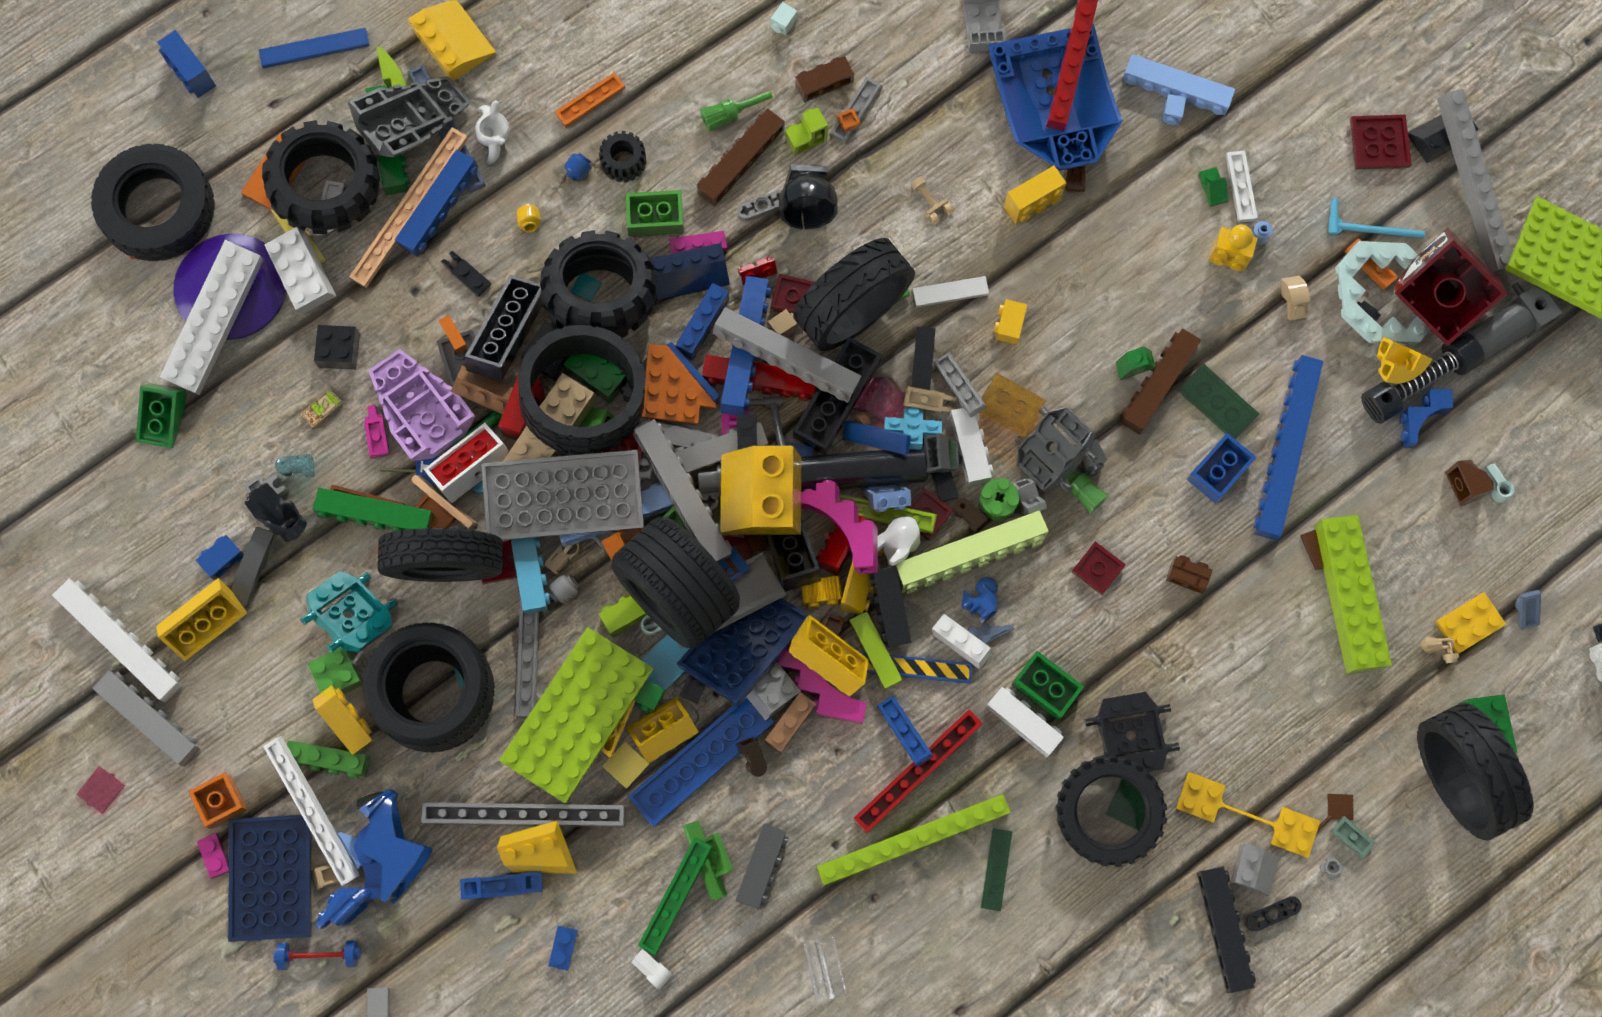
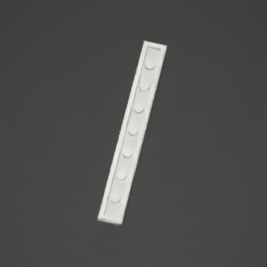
(311, 810)

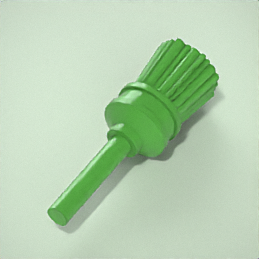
(728, 111)
(1086, 491)

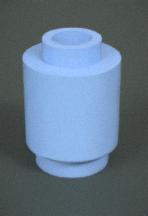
(1263, 231)

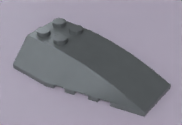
(406, 115)

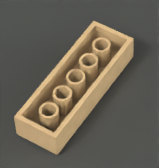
(565, 403)

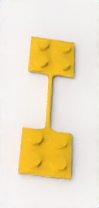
(1291, 831)

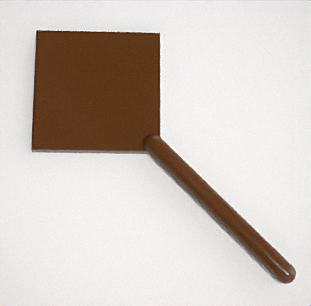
(1338, 806)

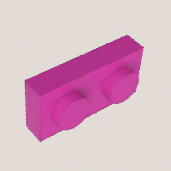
(213, 855)

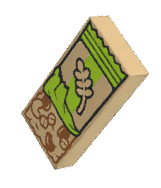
(321, 409)

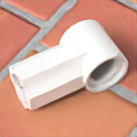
(654, 971)

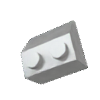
(1254, 869)

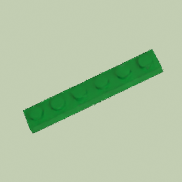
(675, 896)

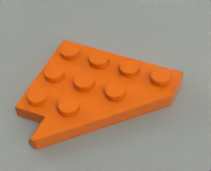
(671, 389)

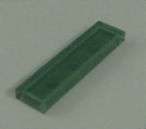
(996, 869)

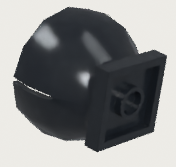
(810, 192)

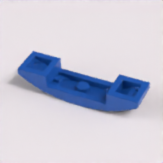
(501, 885)

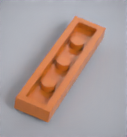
(590, 100)

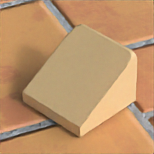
(324, 877)

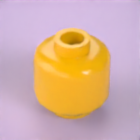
(528, 218)

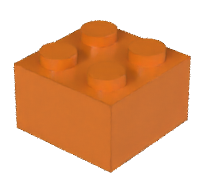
(217, 800)

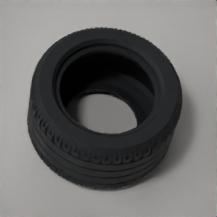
(676, 582)
(398, 657)

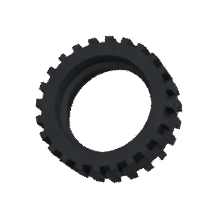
(1145, 837)

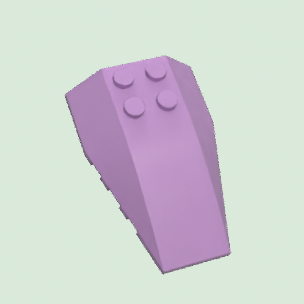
(419, 407)

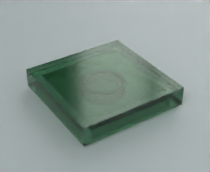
(1127, 805)

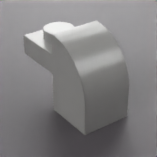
(1028, 497)

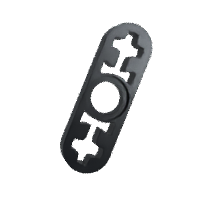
(1284, 902)

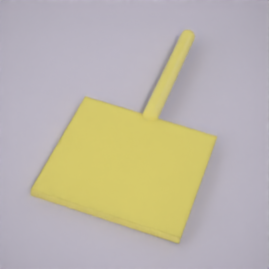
(625, 765)

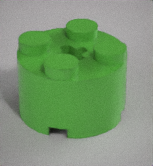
(1002, 490)

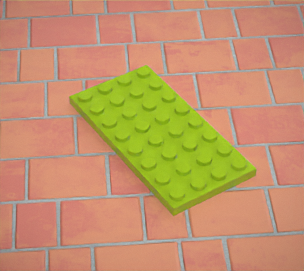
(576, 715)

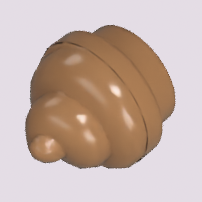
(862, 418)

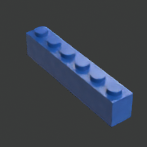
(436, 203)

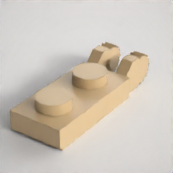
(927, 399)

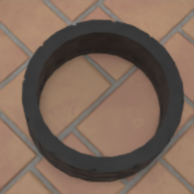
(853, 294)
(575, 341)
(1475, 771)

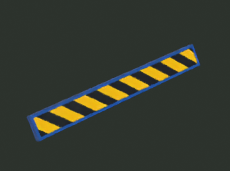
(929, 669)

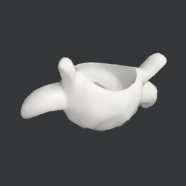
(492, 130)

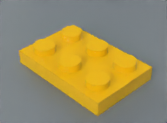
(1470, 622)

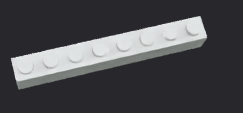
(118, 640)

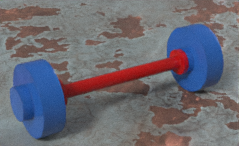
(284, 956)

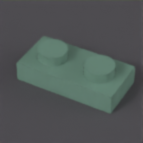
(1352, 837)

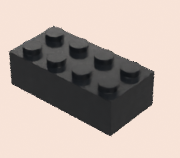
(794, 559)

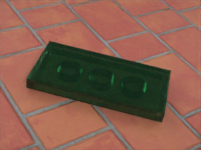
(1218, 401)

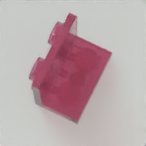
(881, 399)

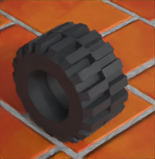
(619, 143)

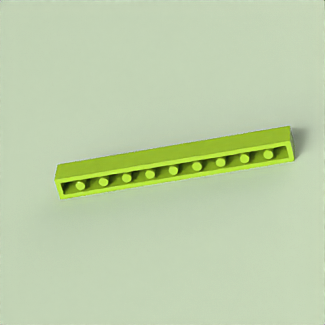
(913, 840)

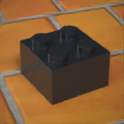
(337, 347)

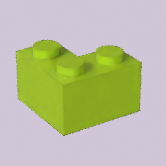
(808, 133)

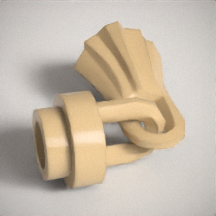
(1434, 644)

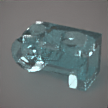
(295, 464)

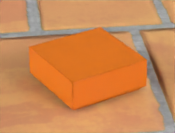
(848, 120)

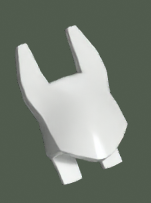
(899, 539)

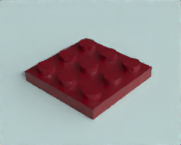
(1380, 141)

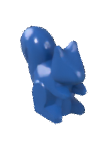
(985, 602)

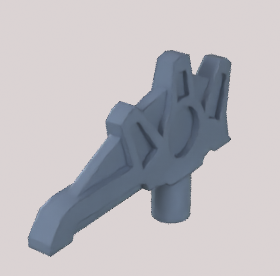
(989, 633)

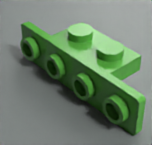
(717, 862)

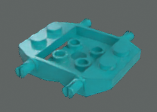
(370, 615)

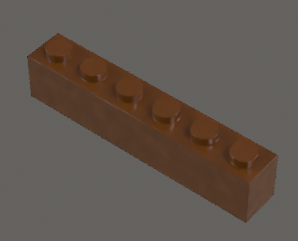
(740, 157)
(1160, 381)

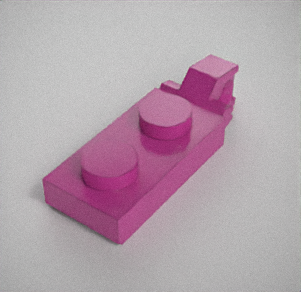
(376, 433)

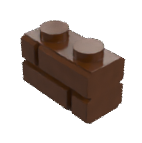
(1189, 574)

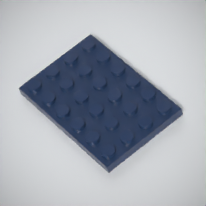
(744, 651)
(269, 878)

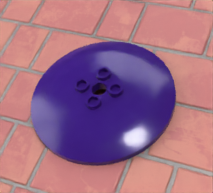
(262, 300)

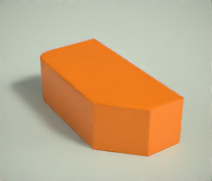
(453, 334)

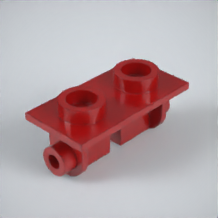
(764, 268)

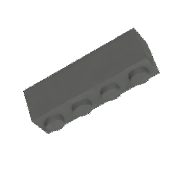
(761, 865)

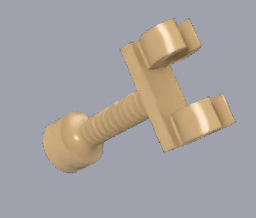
(919, 185)

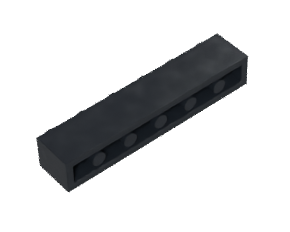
(1225, 929)

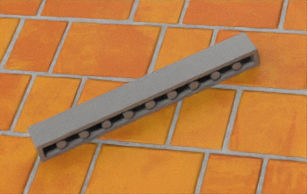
(1475, 179)
(523, 814)

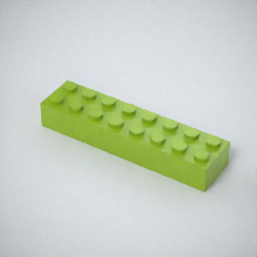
(1352, 594)

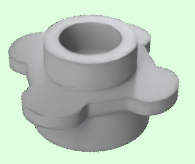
(1337, 867)

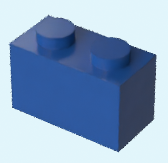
(219, 557)

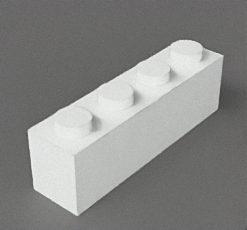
(971, 447)
(1024, 721)

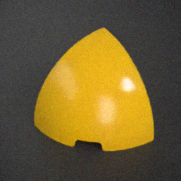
(1400, 362)

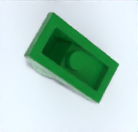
(1214, 186)

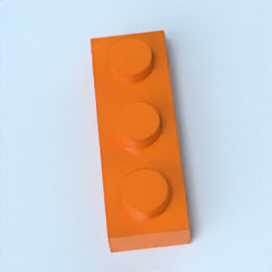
(1383, 277)

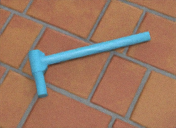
(1337, 226)

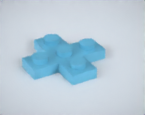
(913, 425)

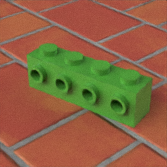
(329, 759)

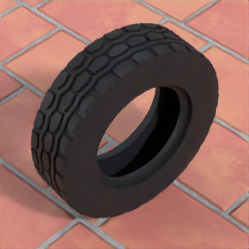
(127, 172)
(439, 555)

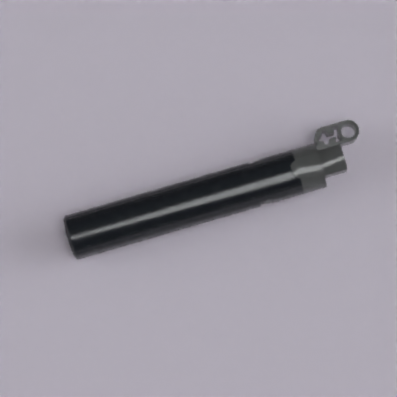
(846, 469)

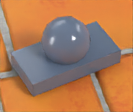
(1529, 609)

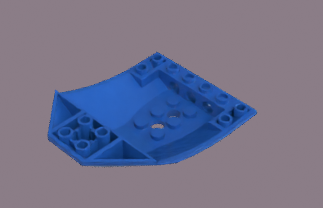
(1023, 93)

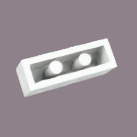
(961, 641)

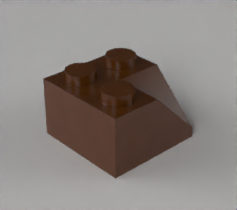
(1469, 482)

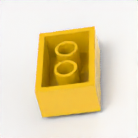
(1034, 195)
(343, 719)

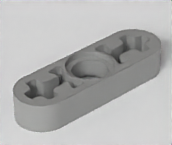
(759, 213)

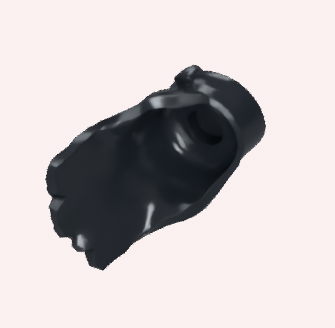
(275, 512)

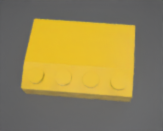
(451, 38)

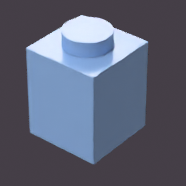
(1173, 109)

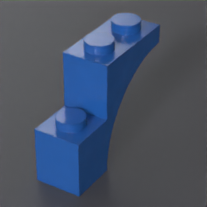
(1434, 402)

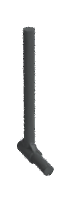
(773, 404)

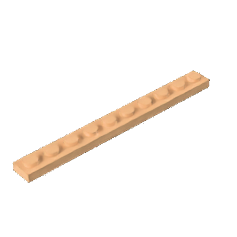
(385, 240)

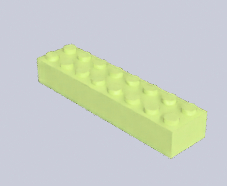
(971, 551)

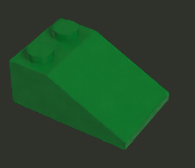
(159, 414)

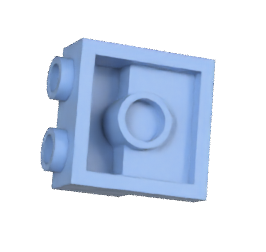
(888, 497)

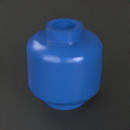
(577, 166)

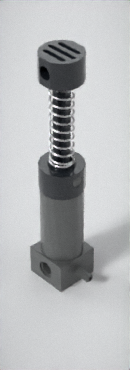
(1522, 318)

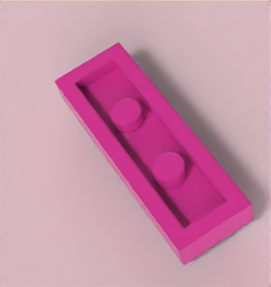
(690, 242)

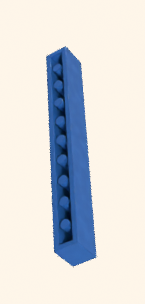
(1288, 448)

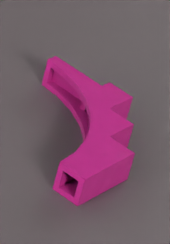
(861, 536)
(831, 702)

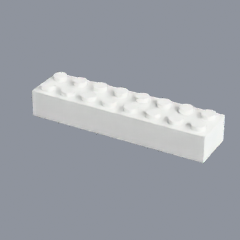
(212, 317)

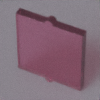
(100, 789)

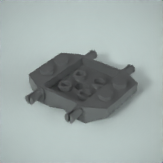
(1064, 457)

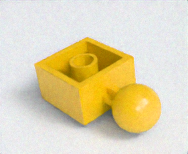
(1233, 247)

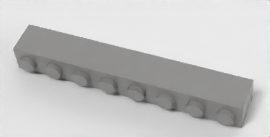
(786, 354)
(680, 489)

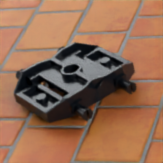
(1147, 730)

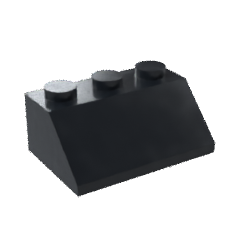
(1431, 139)

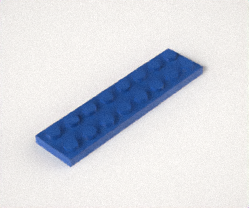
(698, 762)

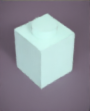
(784, 18)

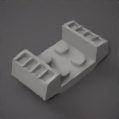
(982, 24)

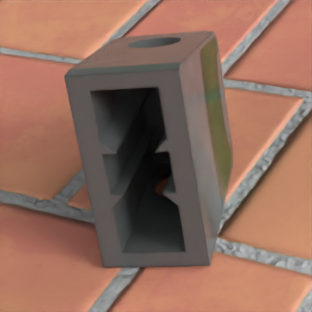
(941, 454)

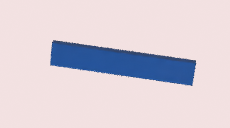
(314, 47)

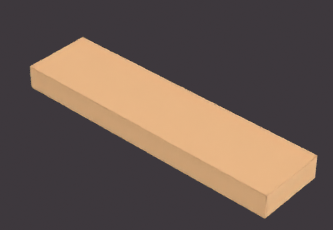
(437, 496)

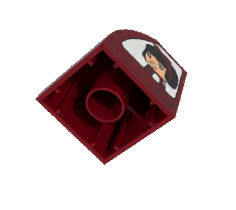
(1448, 287)

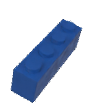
(702, 321)

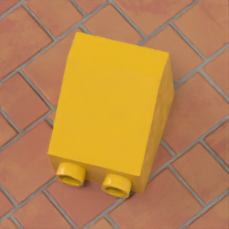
(761, 491)

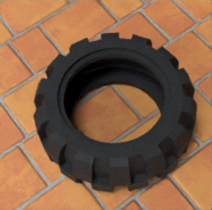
(321, 141)
(598, 253)

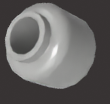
(563, 589)

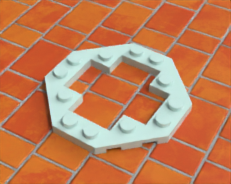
(1351, 291)

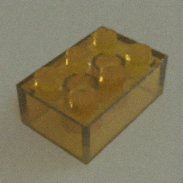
(1011, 405)

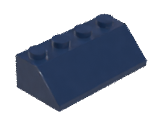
(690, 271)

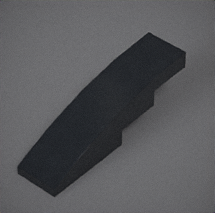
(923, 358)

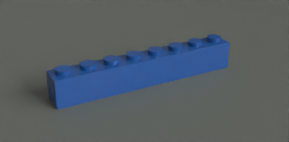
(741, 362)

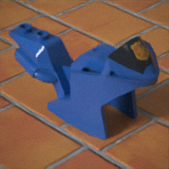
(386, 857)

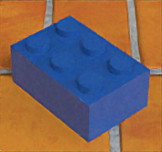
(185, 64)
(1221, 468)

